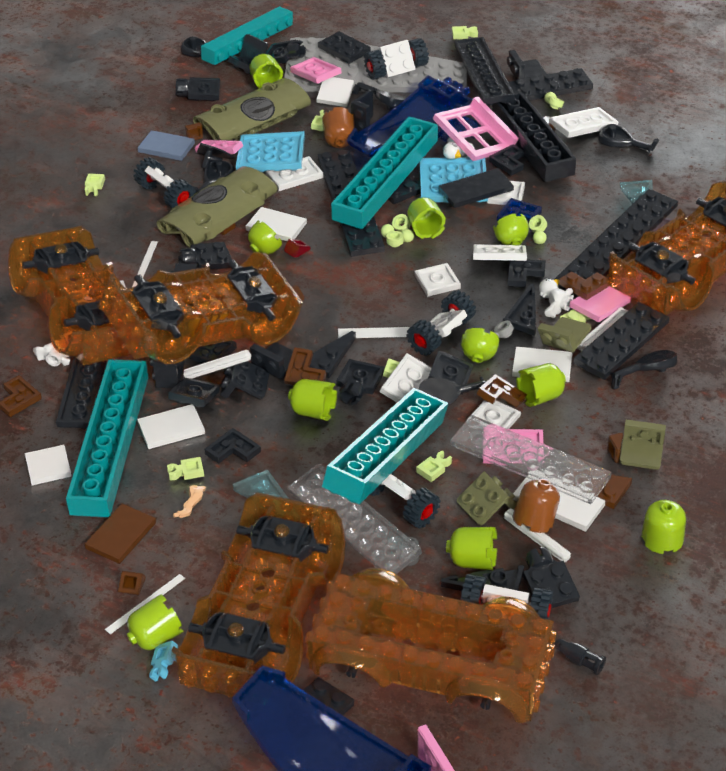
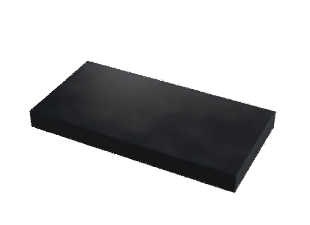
(476, 188)

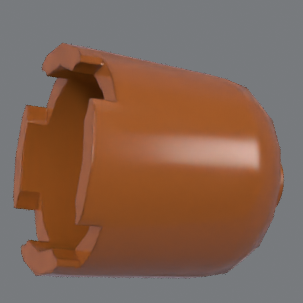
(337, 126)
(537, 506)

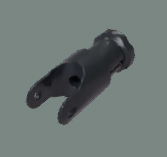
(580, 654)

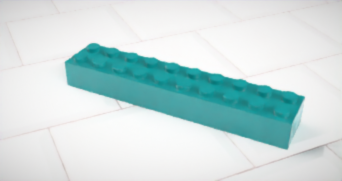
(384, 172)
(107, 439)
(384, 446)

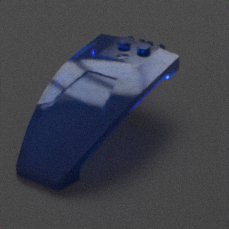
(427, 100)
(308, 735)

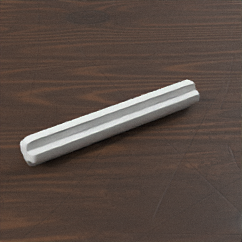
(217, 364)
(541, 538)

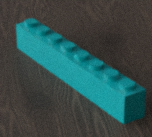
(232, 42)

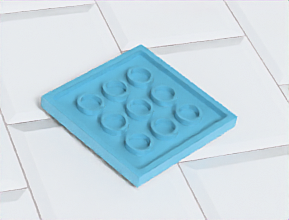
(272, 151)
(442, 171)

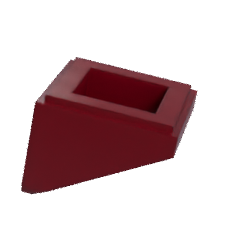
(296, 248)

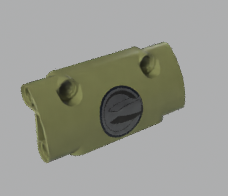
(254, 110)
(218, 205)

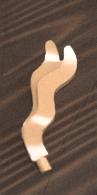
(195, 495)

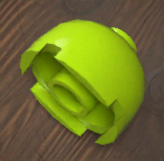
(511, 229)
(263, 239)
(479, 345)

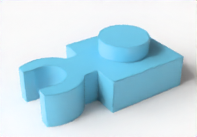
(161, 660)

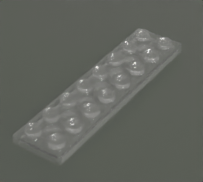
(531, 458)
(362, 525)

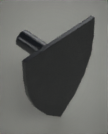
(212, 153)

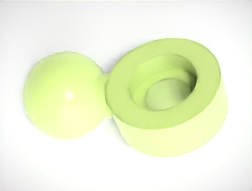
(554, 102)
(400, 219)
(538, 225)
(393, 238)

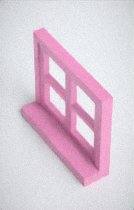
(487, 119)

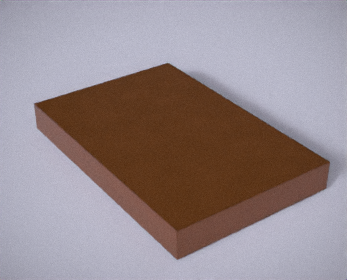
(120, 533)

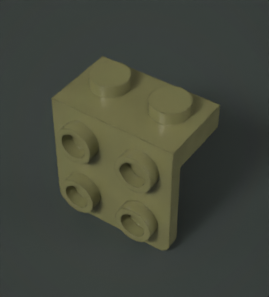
(565, 334)
(642, 444)
(485, 498)

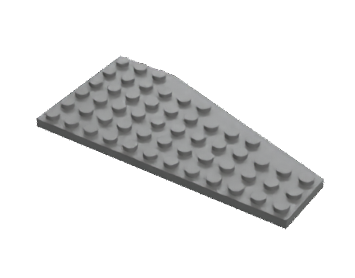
(405, 82)

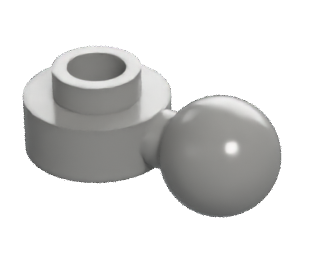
(504, 329)

